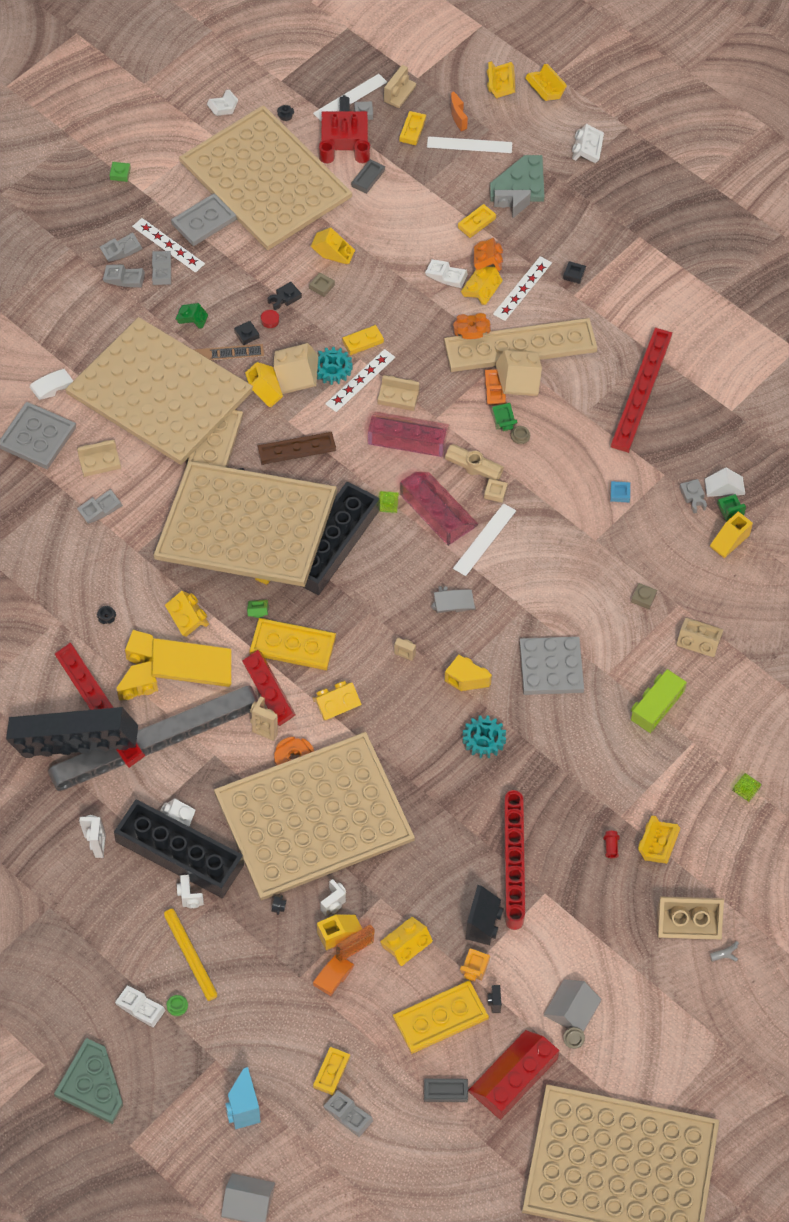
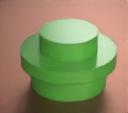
(177, 1005)

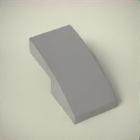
(120, 249)
(161, 267)
(123, 277)
(99, 508)
(454, 601)
(348, 1114)

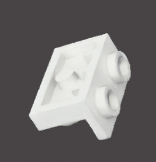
(588, 143)
(94, 832)

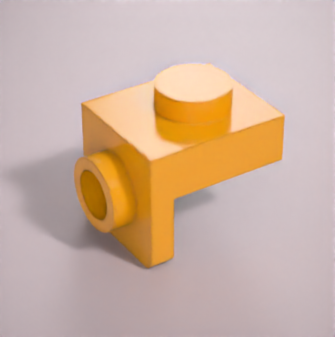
(475, 965)

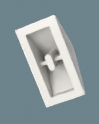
(724, 484)

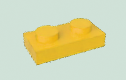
(412, 128)
(476, 221)
(363, 340)
(331, 1071)

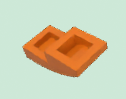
(457, 112)
(494, 390)
(333, 975)

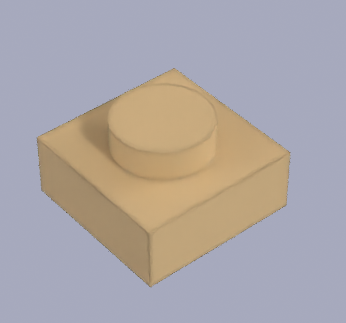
(495, 490)
(405, 649)

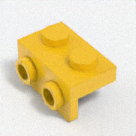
(501, 79)
(547, 83)
(482, 284)
(186, 612)
(337, 700)
(658, 840)
(407, 940)

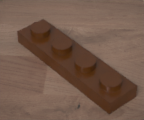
(296, 448)

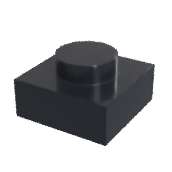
(574, 272)
(246, 333)
(494, 999)

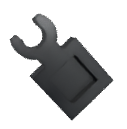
(286, 294)

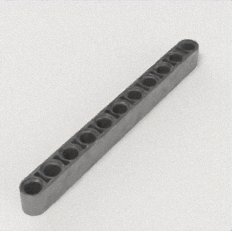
(156, 737)

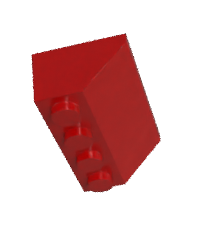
(514, 1073)

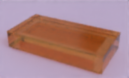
(355, 943)

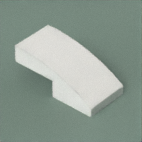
(445, 274)
(49, 384)
(139, 1006)

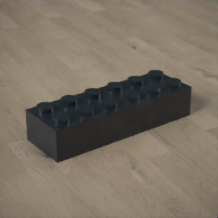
(347, 521)
(72, 732)
(179, 848)

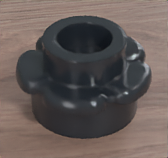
(285, 112)
(106, 610)
(278, 904)

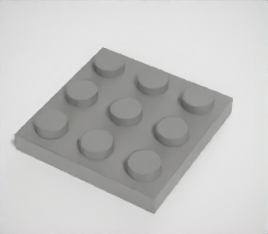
(37, 435)
(551, 665)

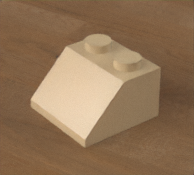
(296, 368)
(519, 372)

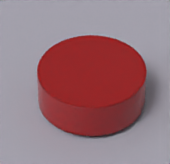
(269, 318)

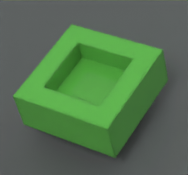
(120, 171)
(258, 608)

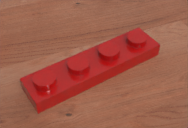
(268, 686)

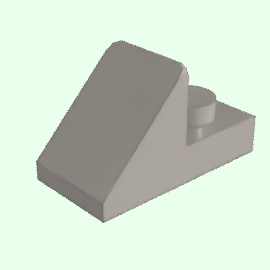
(512, 198)

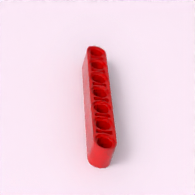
(512, 868)

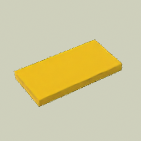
(293, 644)
(191, 662)
(440, 1017)

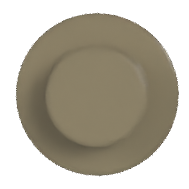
(520, 435)
(574, 1037)

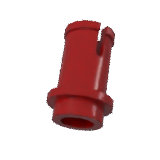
(611, 840)

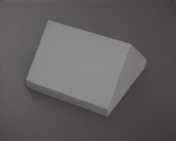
(573, 1004)
(247, 1199)

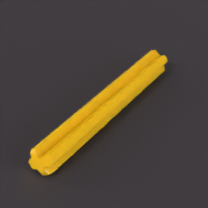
(190, 954)

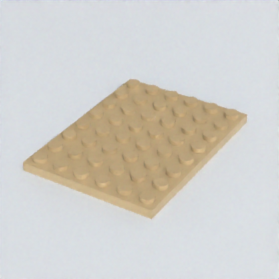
(266, 177)
(159, 390)
(246, 523)
(313, 815)
(618, 1161)

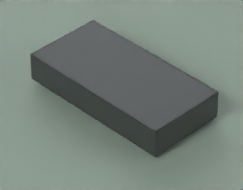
(368, 176)
(445, 1090)

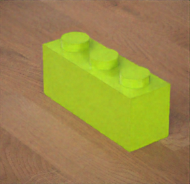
(658, 700)

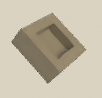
(322, 284)
(644, 596)

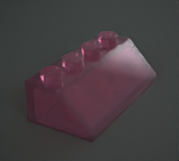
(407, 434)
(436, 506)

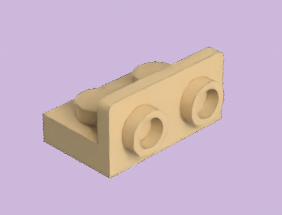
(398, 88)
(398, 393)
(98, 458)
(699, 637)
(263, 720)

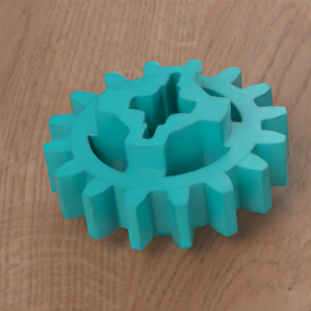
(333, 364)
(484, 736)

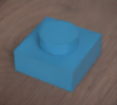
(620, 492)

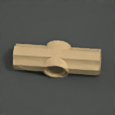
(481, 466)

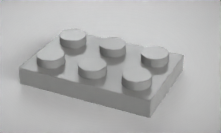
(203, 219)

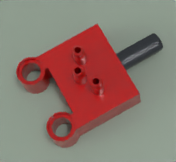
(344, 131)

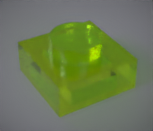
(388, 501)
(747, 787)

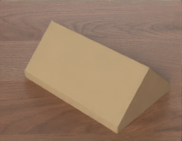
(690, 917)

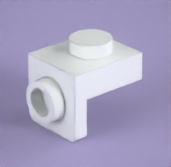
(223, 105)
(178, 811)
(188, 900)
(335, 900)

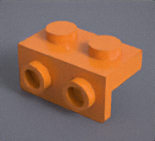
(488, 253)

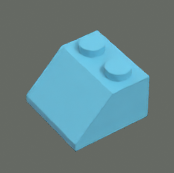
(243, 1104)

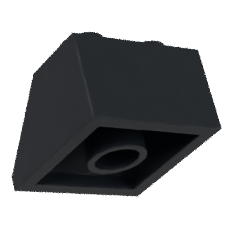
(483, 916)

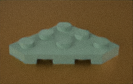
(522, 175)
(91, 1083)

